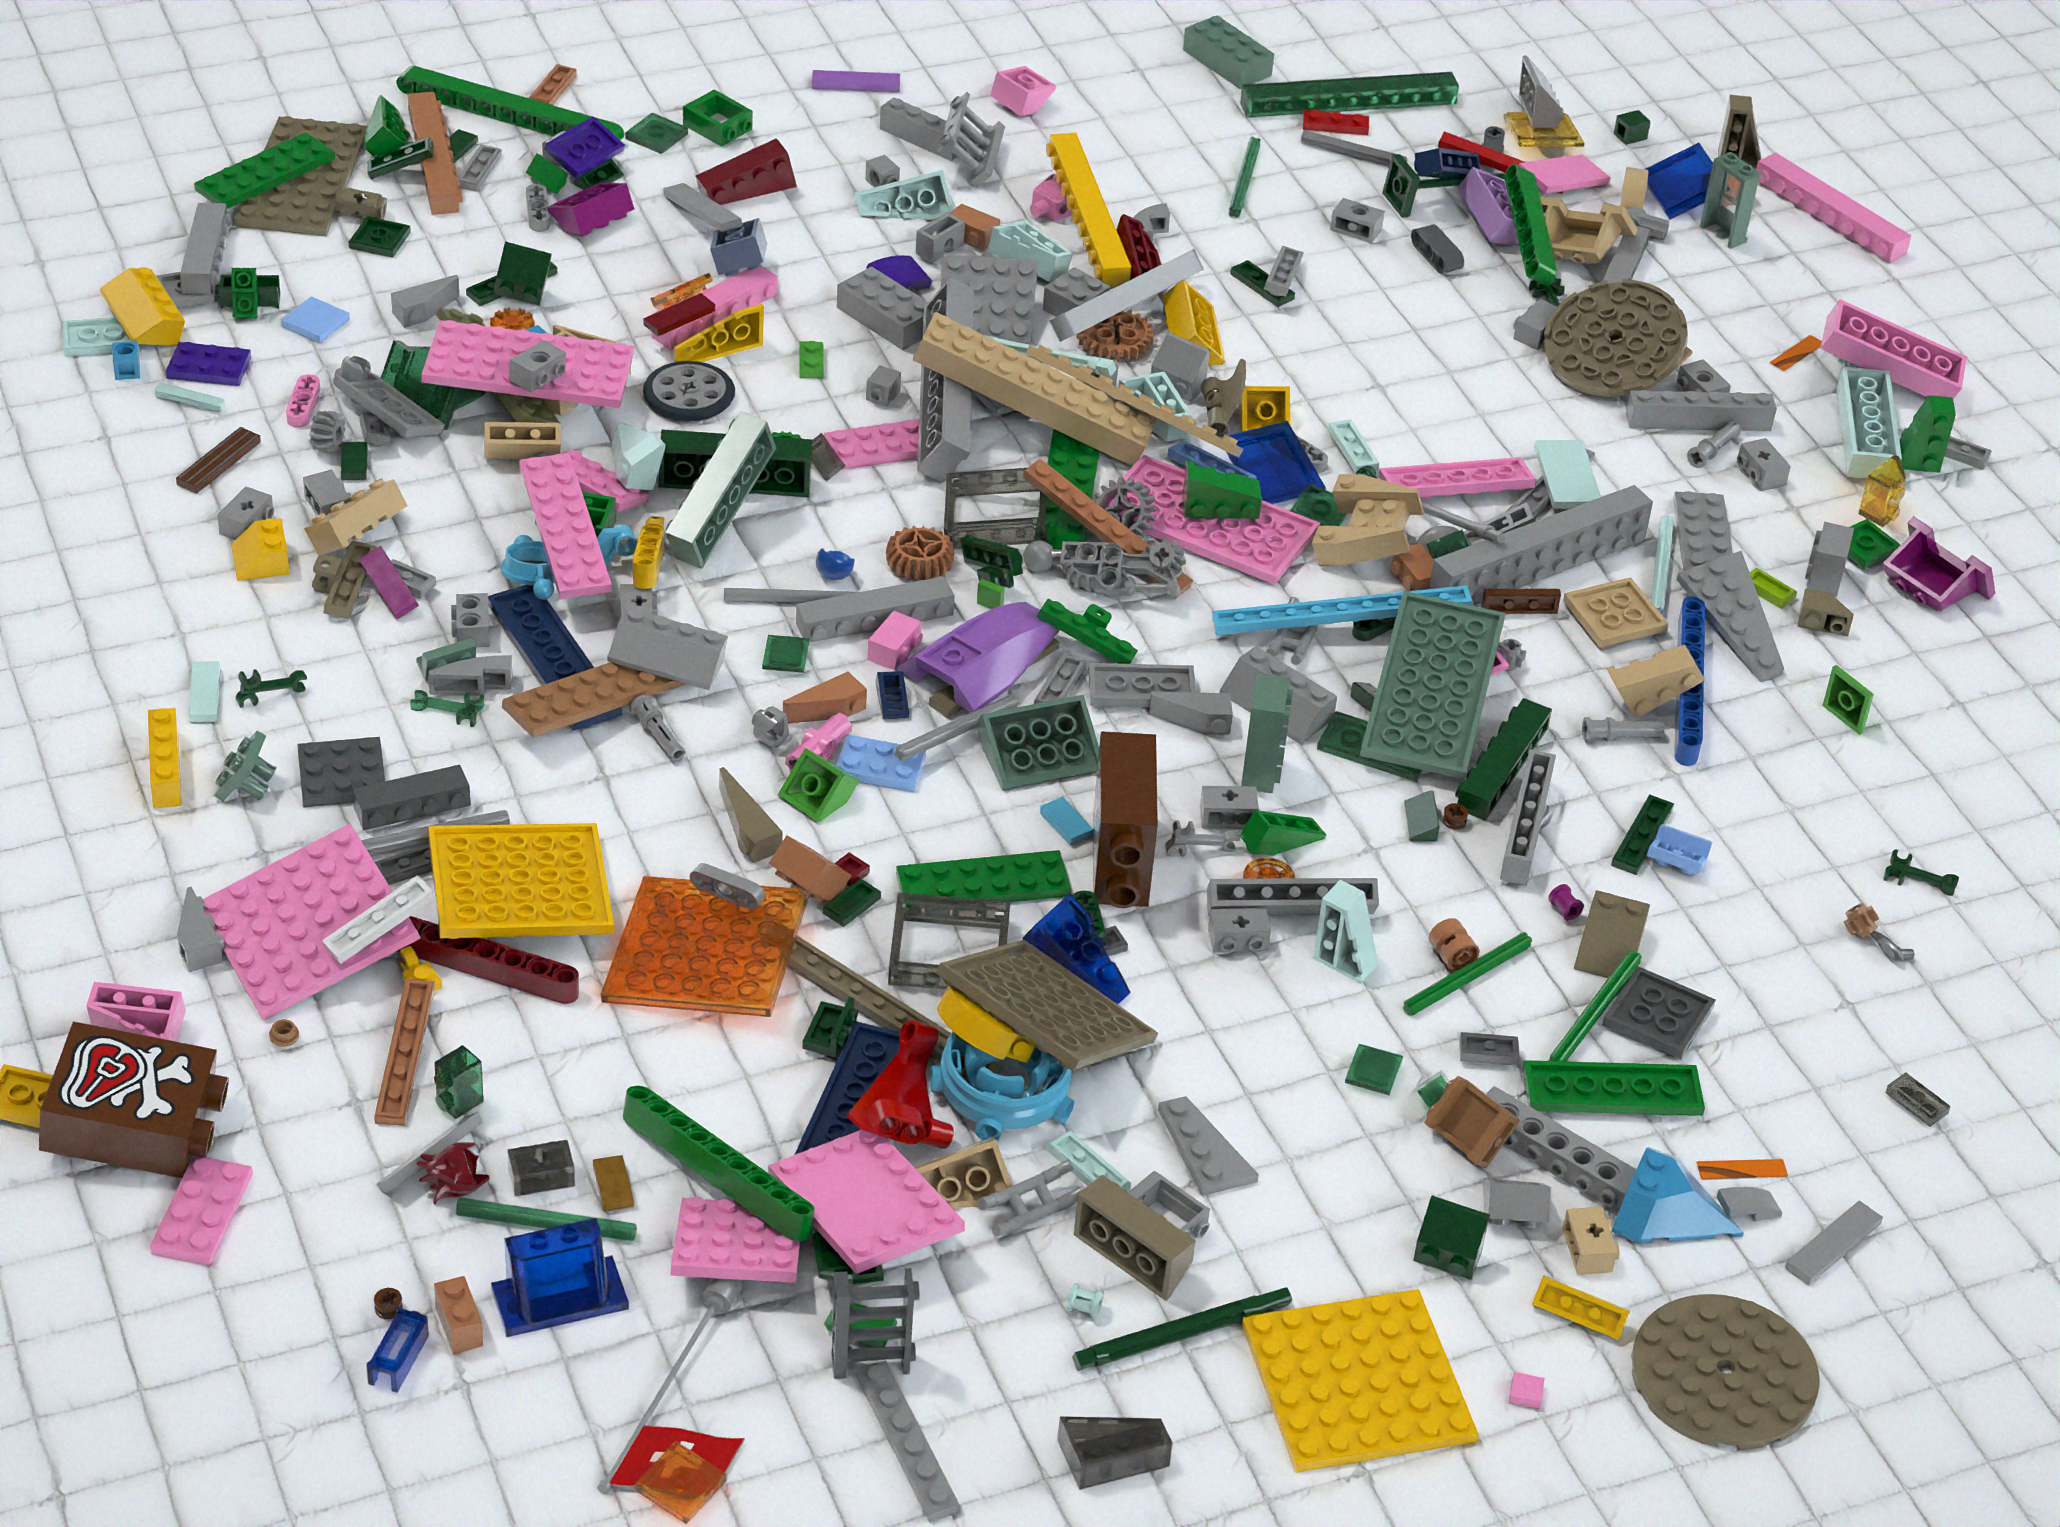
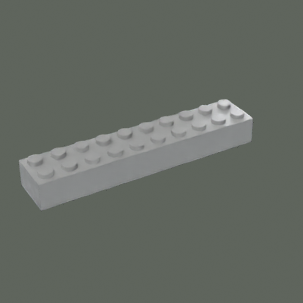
(944, 402)
(1547, 545)

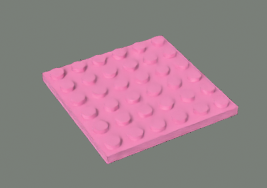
(285, 910)

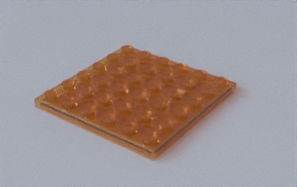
(703, 950)

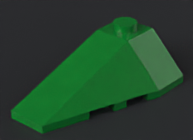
(385, 129)

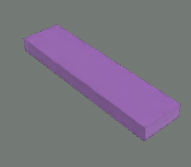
(856, 80)

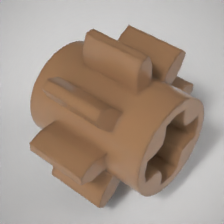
(1861, 920)

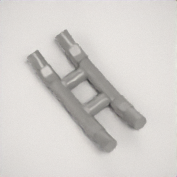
(1300, 646)
(1038, 1183)

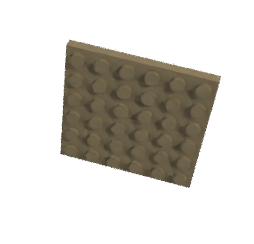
(1047, 1004)

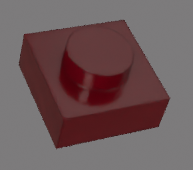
(854, 866)

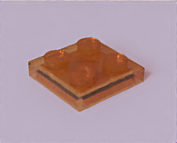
(682, 291)

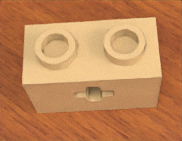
(1590, 1240)

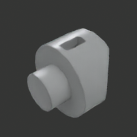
(770, 721)

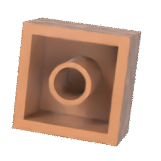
(808, 870)

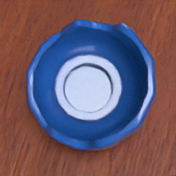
(834, 564)

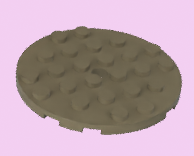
(1581, 330)
(1770, 1364)

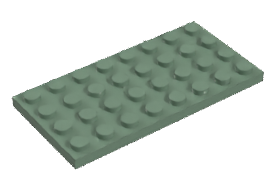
(1433, 685)

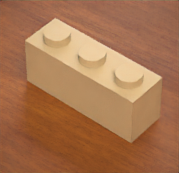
(520, 439)

